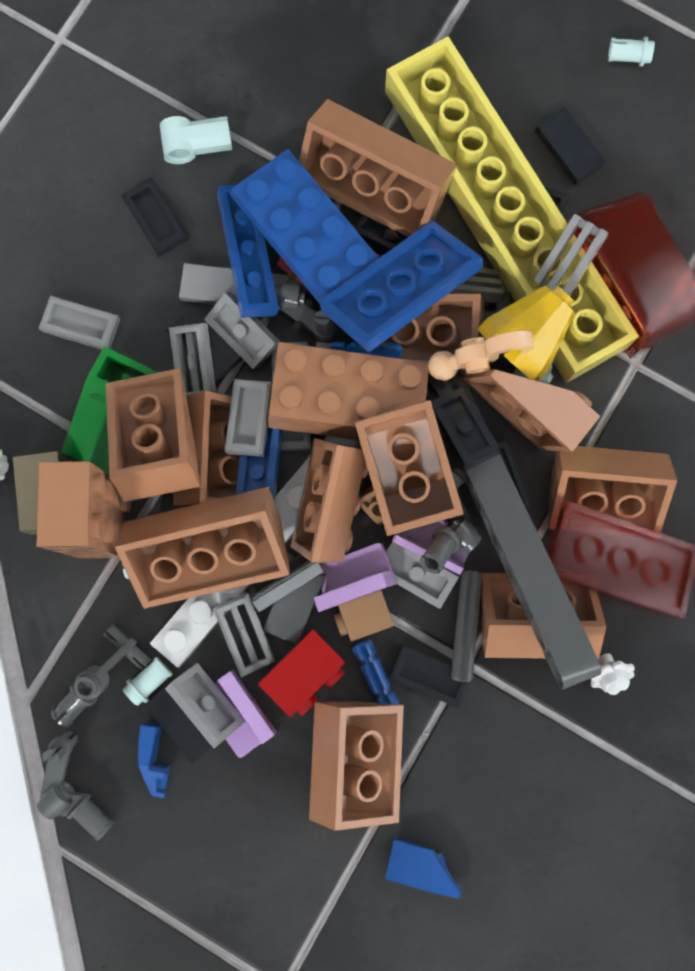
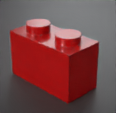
(302, 674)

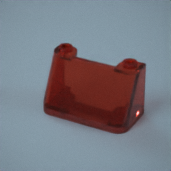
(642, 269)

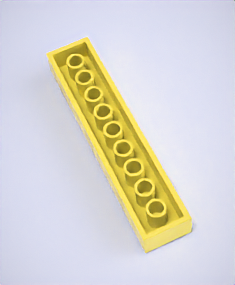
(503, 198)

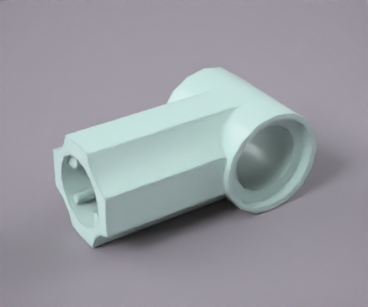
(187, 138)

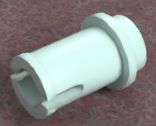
(631, 50)
(147, 681)

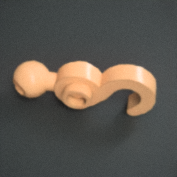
(478, 353)

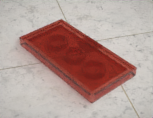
(623, 559)

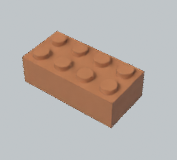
(374, 169)
(333, 389)
(78, 510)

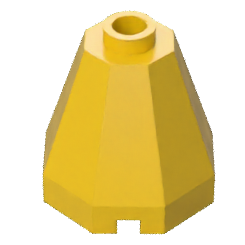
(546, 316)

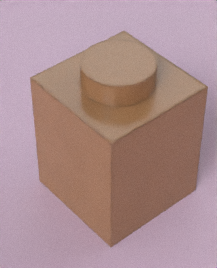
(363, 616)

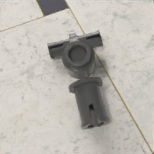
(292, 300)
(448, 540)
(95, 679)
(58, 796)

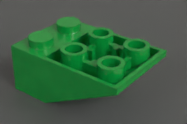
(88, 430)

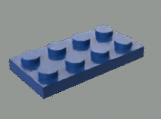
(303, 225)
(401, 285)

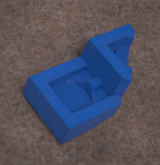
(153, 772)
(421, 869)

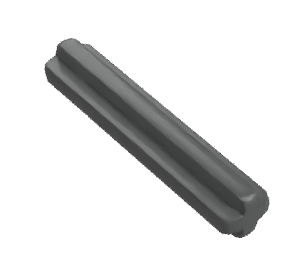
(466, 626)

